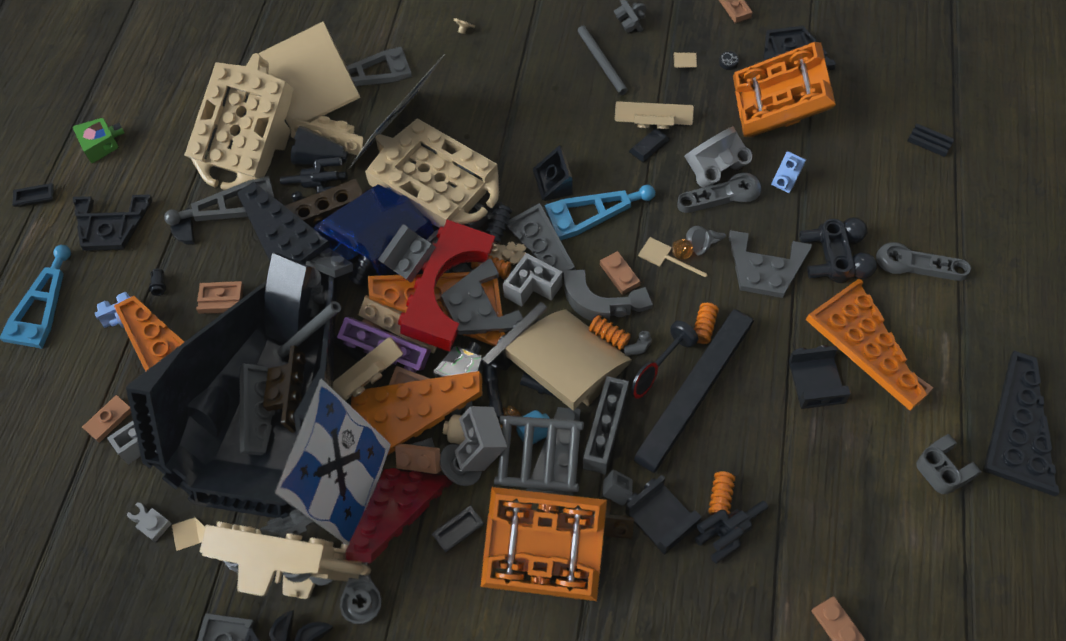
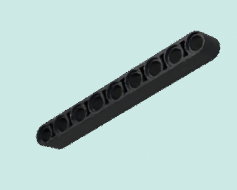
(693, 391)

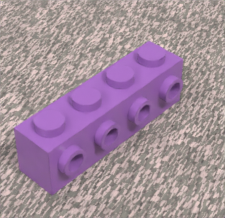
(369, 337)

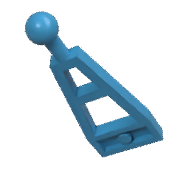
(562, 220)
(34, 334)

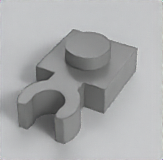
(150, 522)

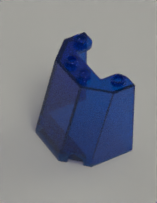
(372, 223)

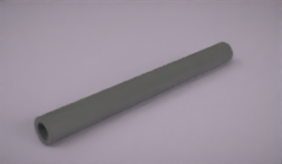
(602, 60)
(310, 328)

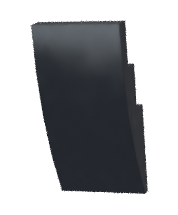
(286, 298)

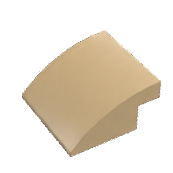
(314, 71)
(567, 358)

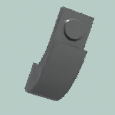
(588, 304)

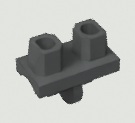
(633, 13)

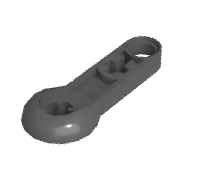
(722, 193)
(919, 262)
(356, 589)

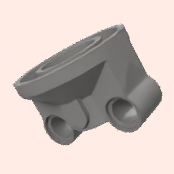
(717, 155)

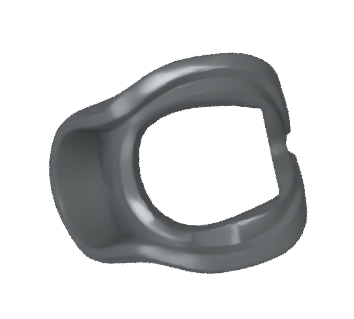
(702, 238)

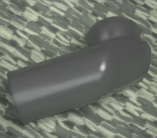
(640, 346)

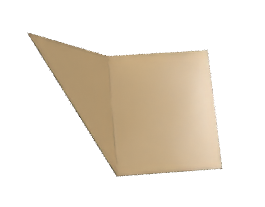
(685, 60)
(188, 533)

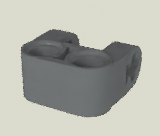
(944, 467)

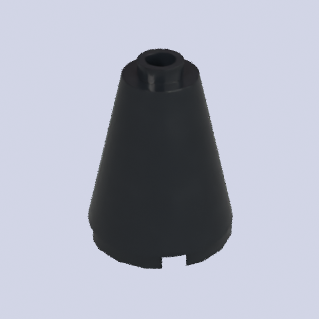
(314, 146)

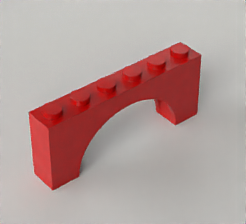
(423, 317)

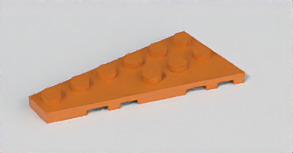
(146, 332)

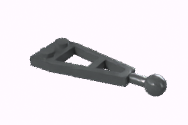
(396, 62)
(174, 217)

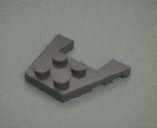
(763, 272)
(471, 307)

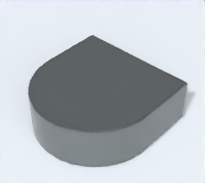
(640, 300)

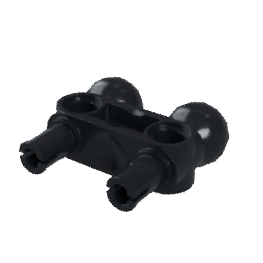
(838, 251)

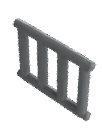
(547, 483)

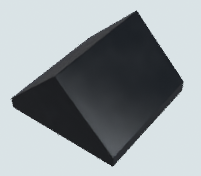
(554, 176)

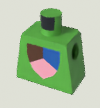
(97, 138)

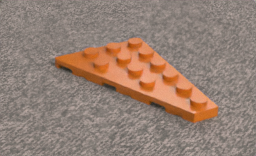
(395, 290)
(858, 330)
(414, 406)

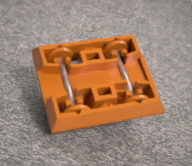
(783, 90)
(543, 543)

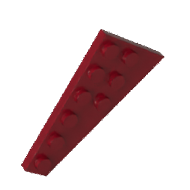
(394, 503)

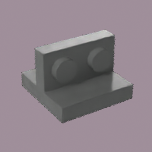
(407, 253)

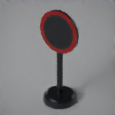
(683, 335)

